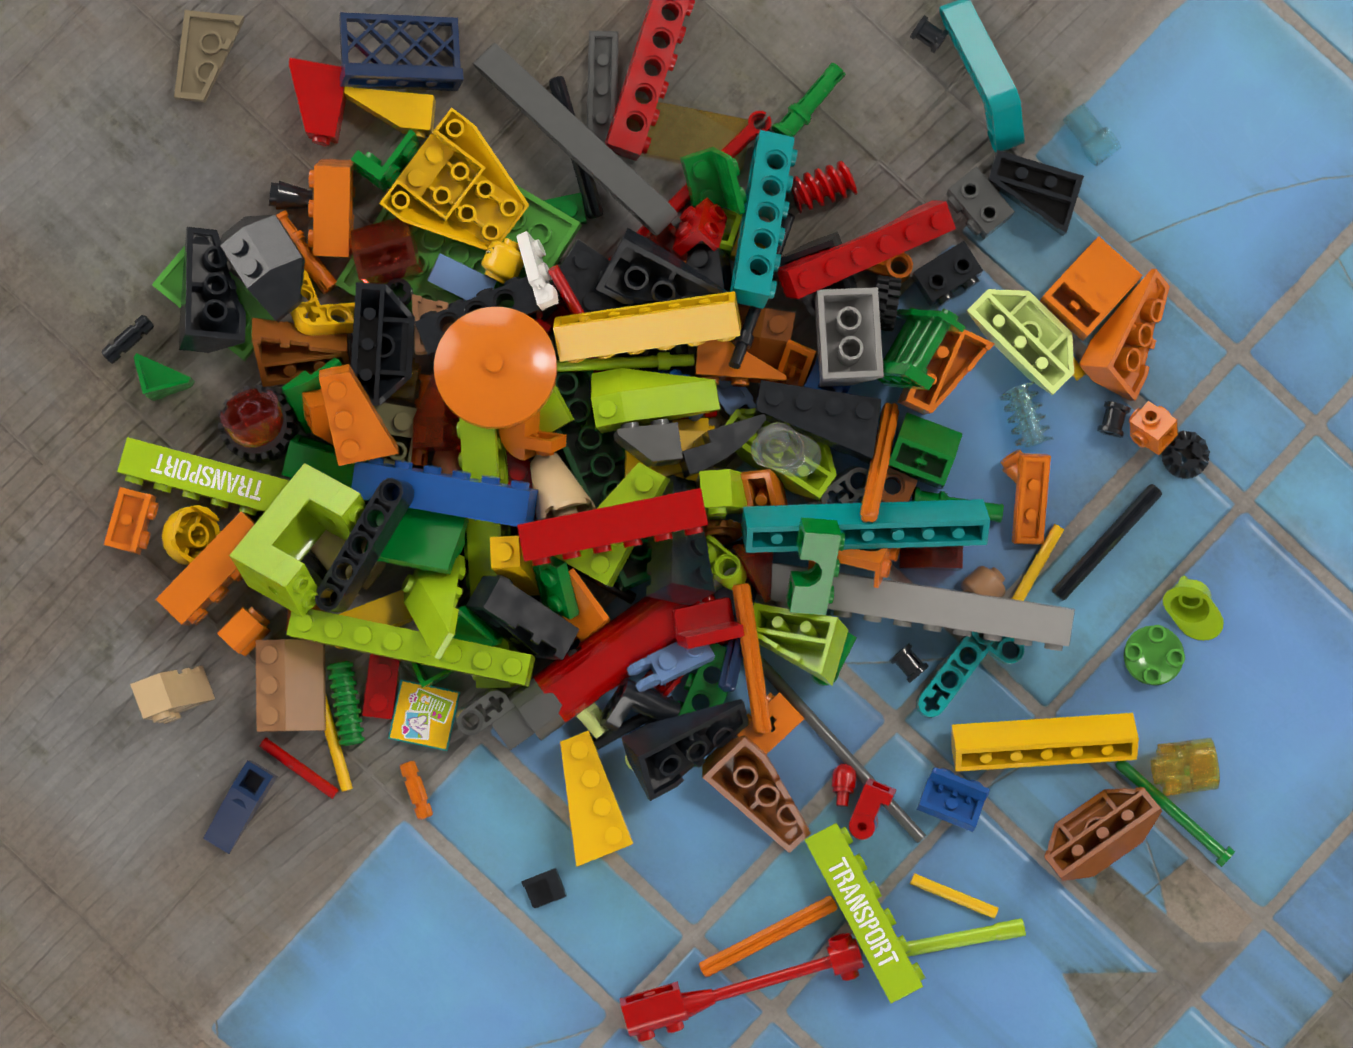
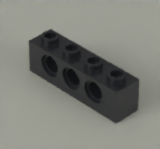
(514, 289)

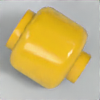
(503, 260)

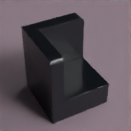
(544, 888)

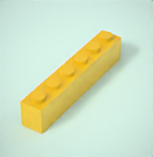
(647, 327)
(1044, 742)

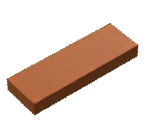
(1031, 498)

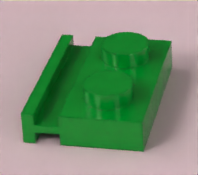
(556, 587)

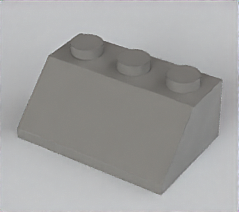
(848, 336)

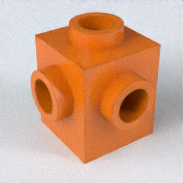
(1153, 427)

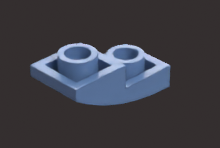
(459, 278)

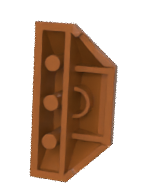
(1101, 832)

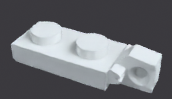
(537, 270)

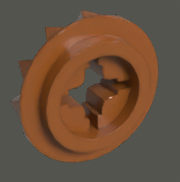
(723, 530)

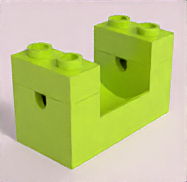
(288, 530)

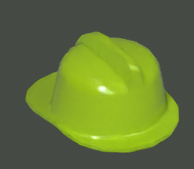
(1193, 609)

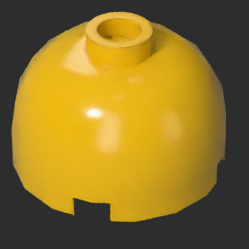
(189, 533)

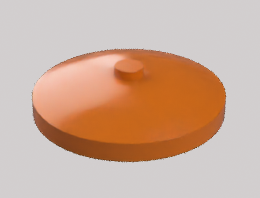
(495, 367)

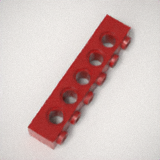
(619, 137)

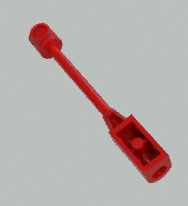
(669, 1007)

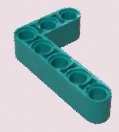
(988, 74)

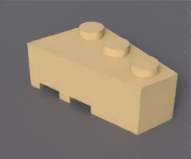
(170, 693)

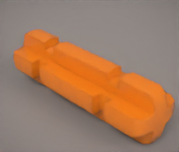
(416, 790)

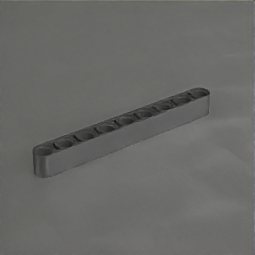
(575, 139)

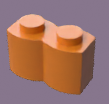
(244, 630)

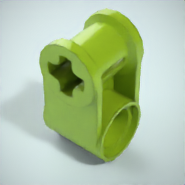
(721, 561)

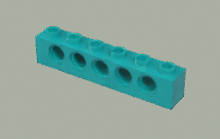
(767, 150)

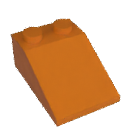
(591, 614)

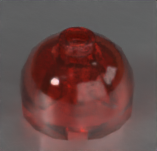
(253, 418)

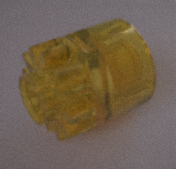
(1186, 766)

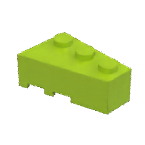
(722, 493)
(803, 639)

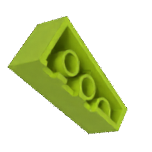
(637, 485)

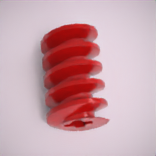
(823, 185)

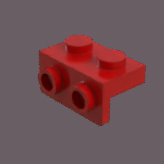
(700, 223)

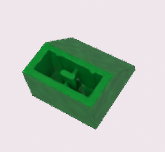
(925, 450)

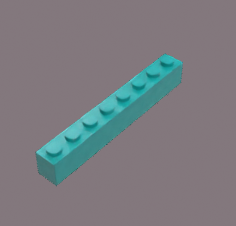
(896, 527)

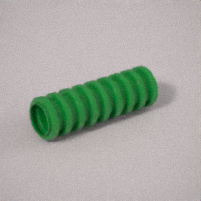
(346, 703)

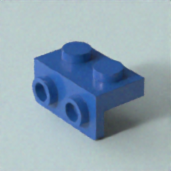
(953, 798)

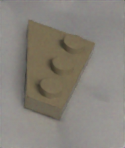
(203, 52)

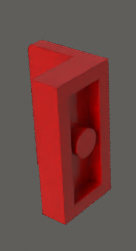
(706, 623)

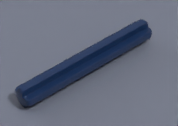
(732, 659)

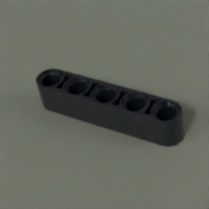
(377, 540)

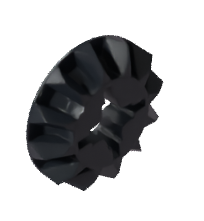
(1192, 467)

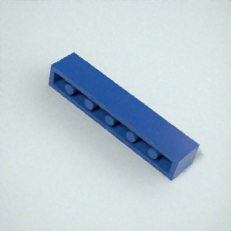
(453, 493)

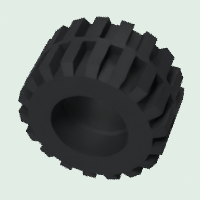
(274, 448)

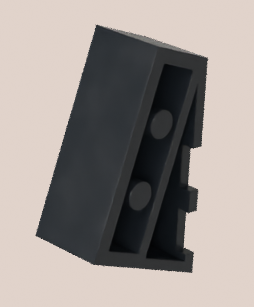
(521, 619)

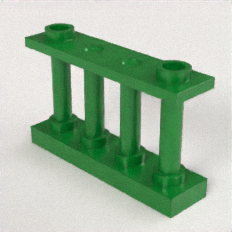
(915, 346)

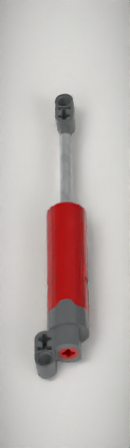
(598, 661)

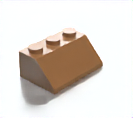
(290, 685)

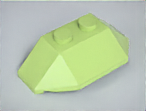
(1026, 335)

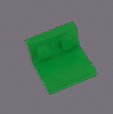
(384, 176)
(714, 177)

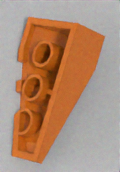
(1121, 346)

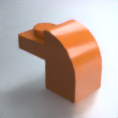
(527, 440)

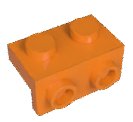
(131, 521)

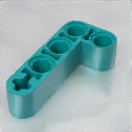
(963, 671)

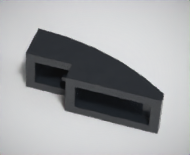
(719, 445)

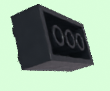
(583, 271)

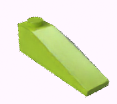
(647, 396)
(432, 604)

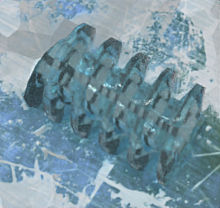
(1025, 416)

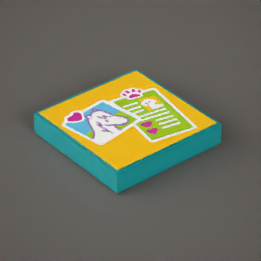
(424, 715)

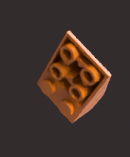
(1090, 288)

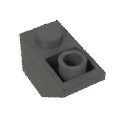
(651, 444)

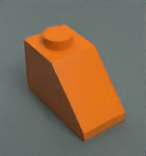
(763, 488)

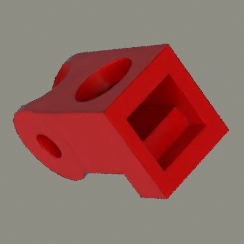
(864, 818)

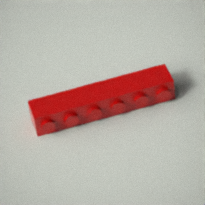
(613, 525)

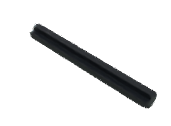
(585, 181)
(1107, 542)

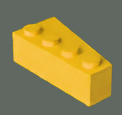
(593, 808)

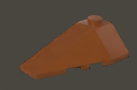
(770, 334)

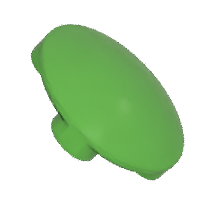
(1154, 655)

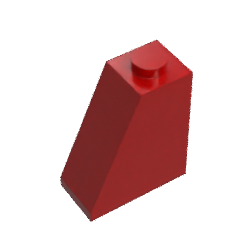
(319, 99)

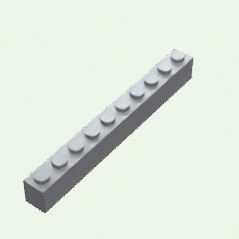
(940, 608)

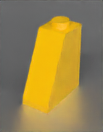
(509, 561)

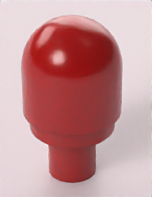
(843, 783)

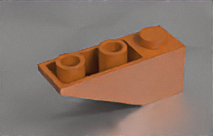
(714, 360)

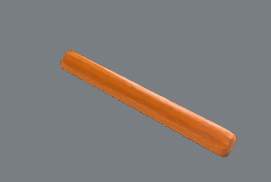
(879, 463)
(752, 659)
(768, 936)

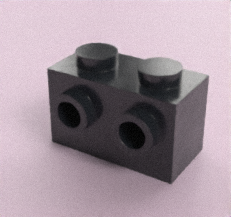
(947, 274)

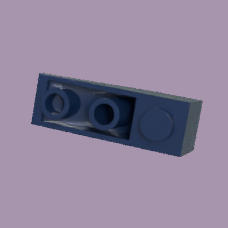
(239, 805)

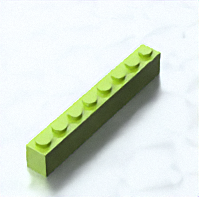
(411, 647)

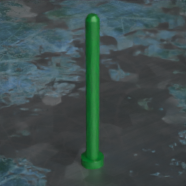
(1177, 814)

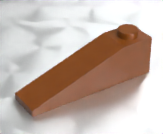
(753, 785)

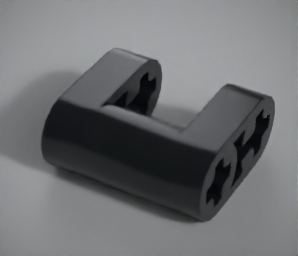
(647, 703)

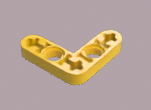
(319, 316)

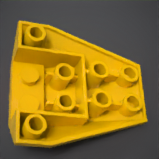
(457, 187)

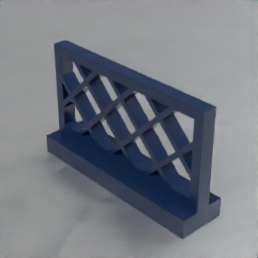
(394, 75)

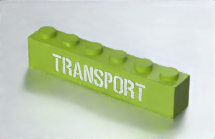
(198, 477)
(864, 913)

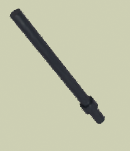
(744, 341)

